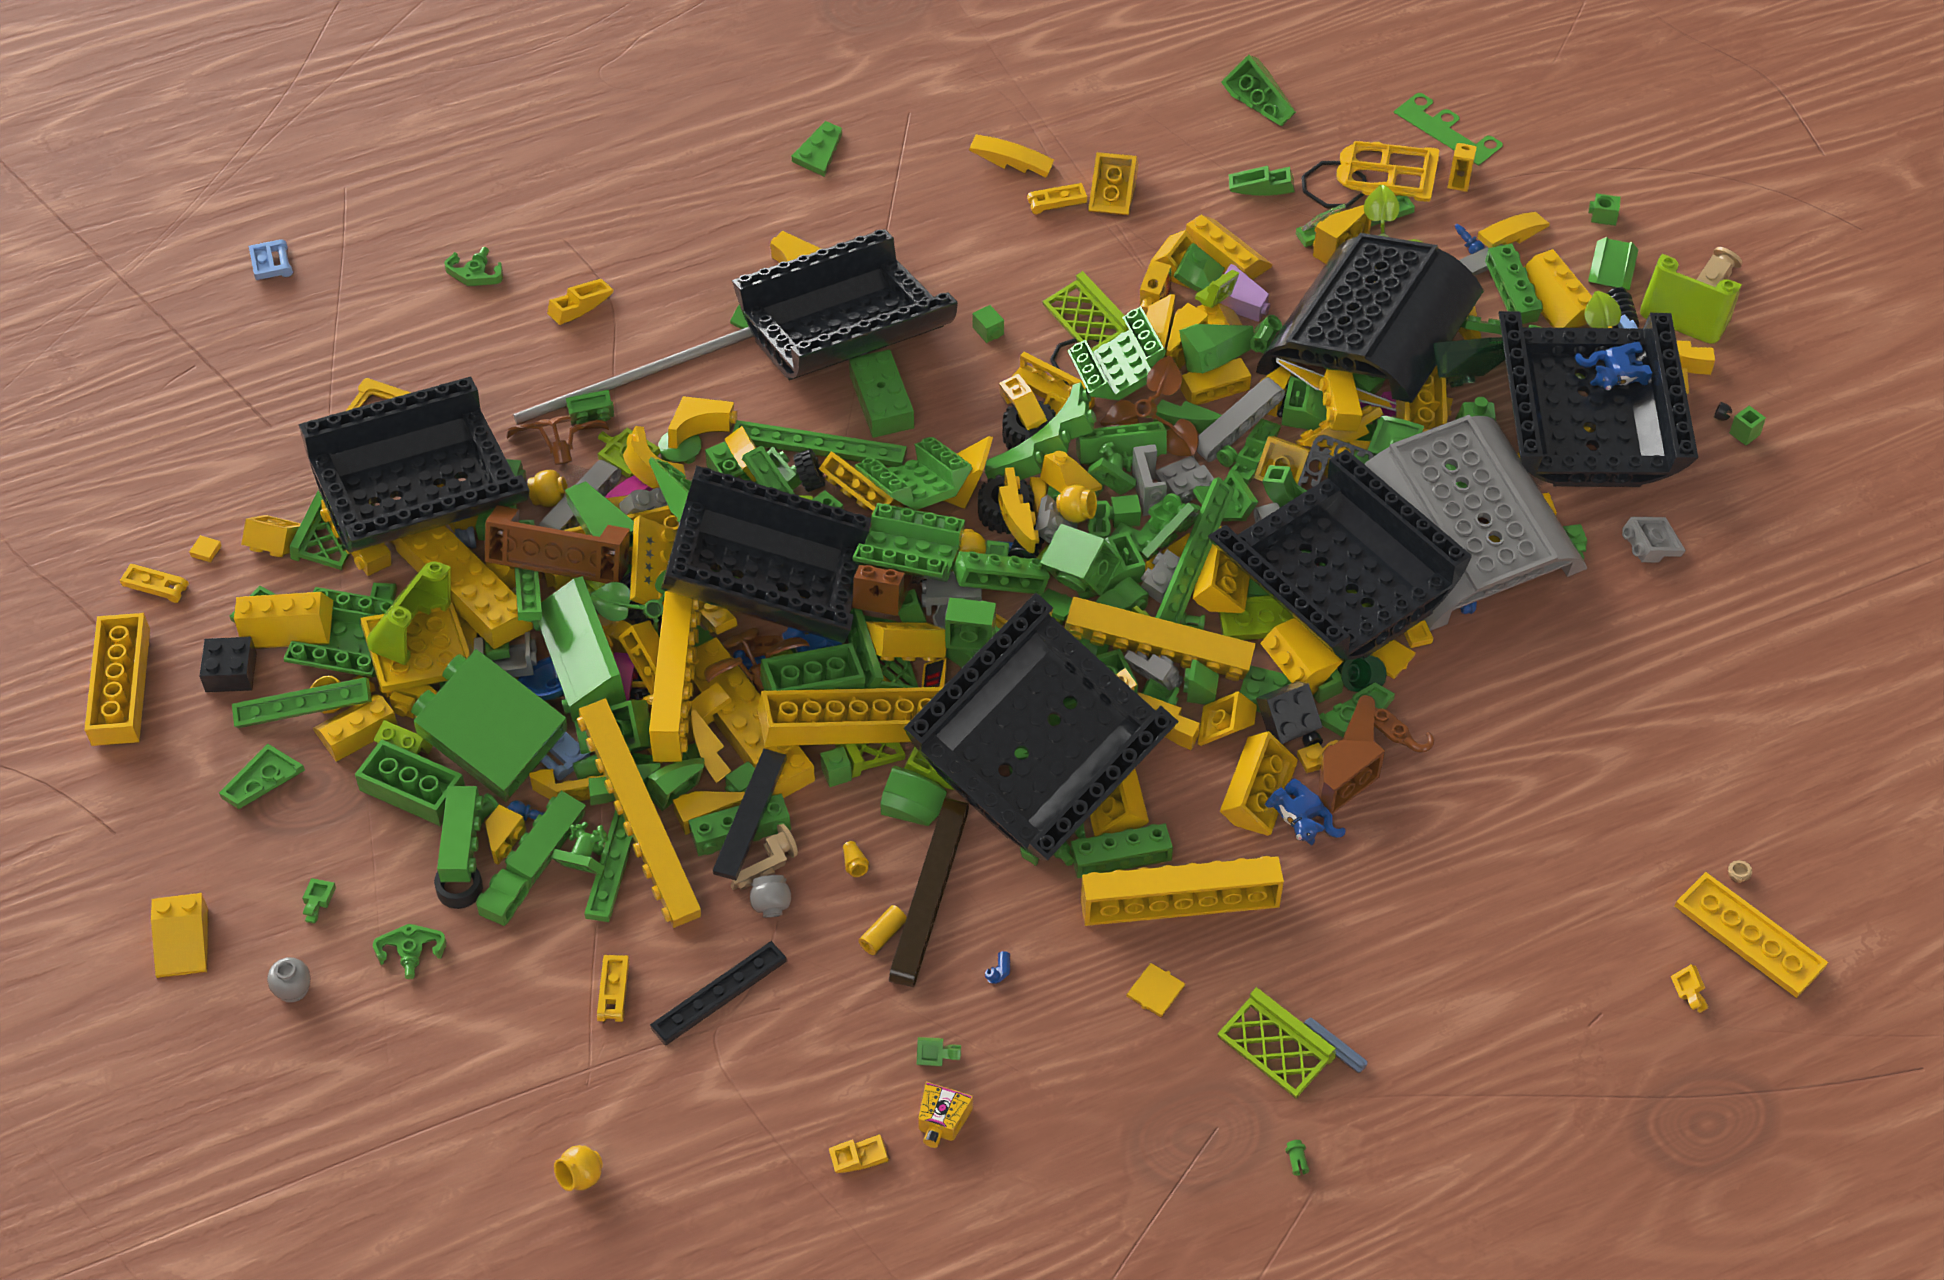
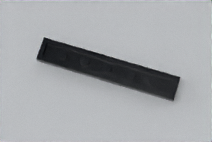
(749, 814)
(718, 993)

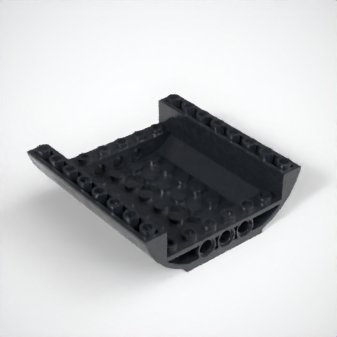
(1415, 302)
(838, 305)
(1637, 428)
(405, 452)
(1369, 545)
(772, 546)
(1004, 705)

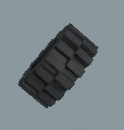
(808, 470)

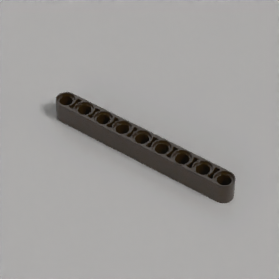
(929, 893)

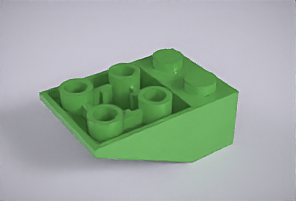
(1303, 406)
(1131, 565)

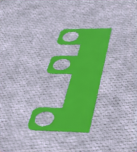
(1440, 129)

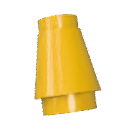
(855, 861)

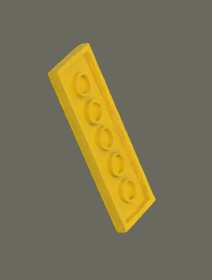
(1751, 934)

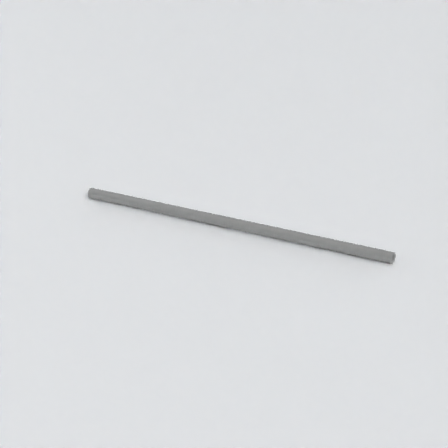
(635, 374)

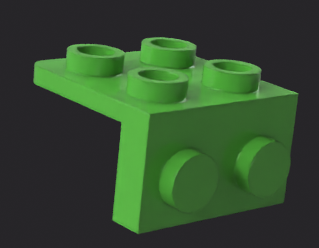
(590, 407)
(1242, 500)

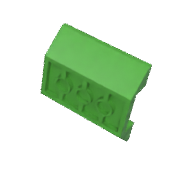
(1122, 363)
(923, 481)
(911, 542)
(347, 644)

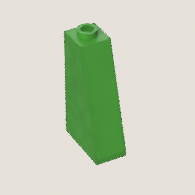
(595, 511)

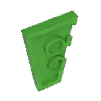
(818, 148)
(1339, 718)
(260, 776)

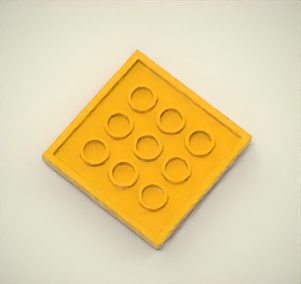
(432, 644)

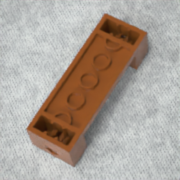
(555, 550)
(880, 588)

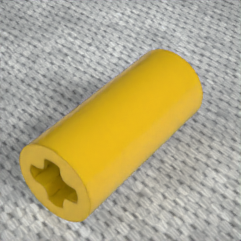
(882, 930)

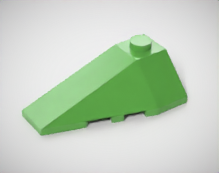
(1256, 88)
(1213, 345)
(673, 485)

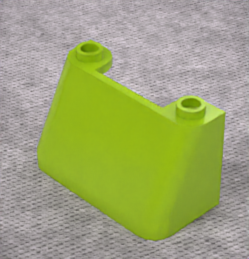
(1694, 305)
(425, 592)

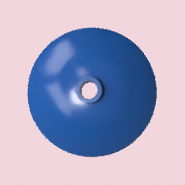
(544, 681)

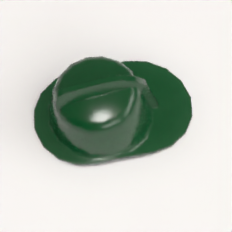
(1361, 673)

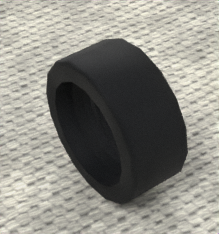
(463, 899)

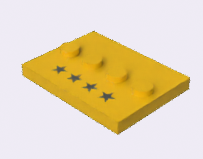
(649, 558)

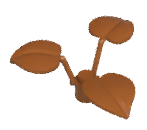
(1164, 378)
(560, 449)
(729, 663)

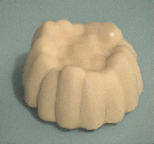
(1739, 871)

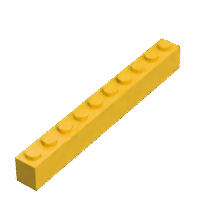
(639, 813)

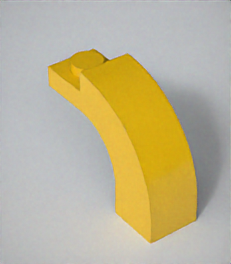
(638, 455)

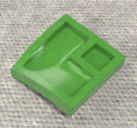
(1198, 269)
(1390, 431)

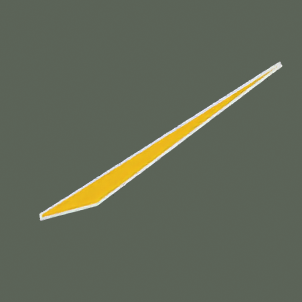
(1313, 379)

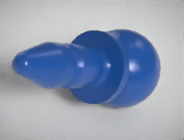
(1472, 243)
(520, 808)

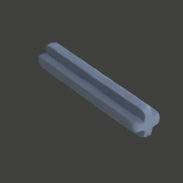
(1343, 1051)

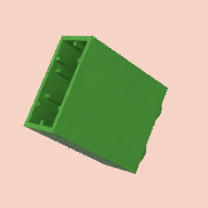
(488, 723)

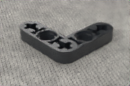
(1324, 456)

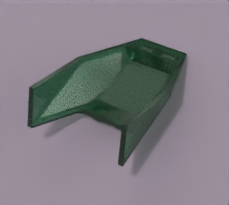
(1468, 359)

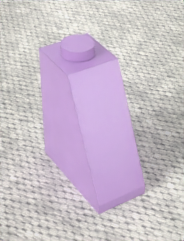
(1247, 297)

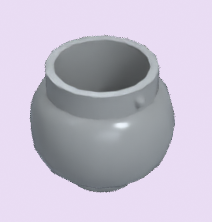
(770, 895)
(289, 979)

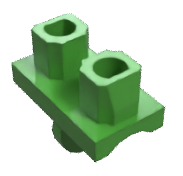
(1164, 510)

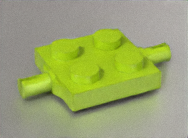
(615, 449)

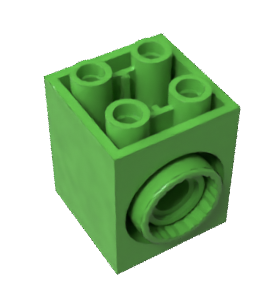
(1081, 560)

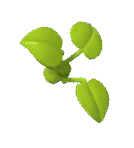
(1382, 206)
(1601, 312)

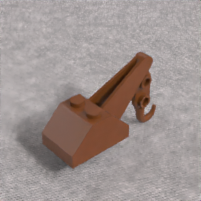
(1356, 759)

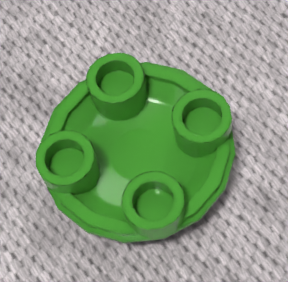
(684, 453)

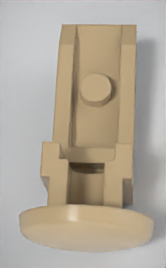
(1719, 266)
(775, 847)

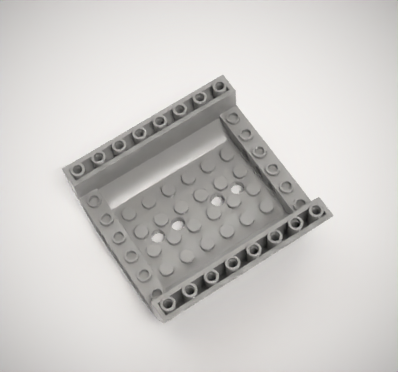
(1496, 490)

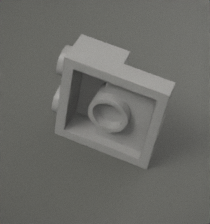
(1184, 477)
(1050, 519)
(1652, 538)
(1158, 579)
(1157, 668)

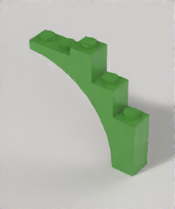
(1071, 422)

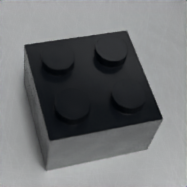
(228, 664)
(1289, 712)

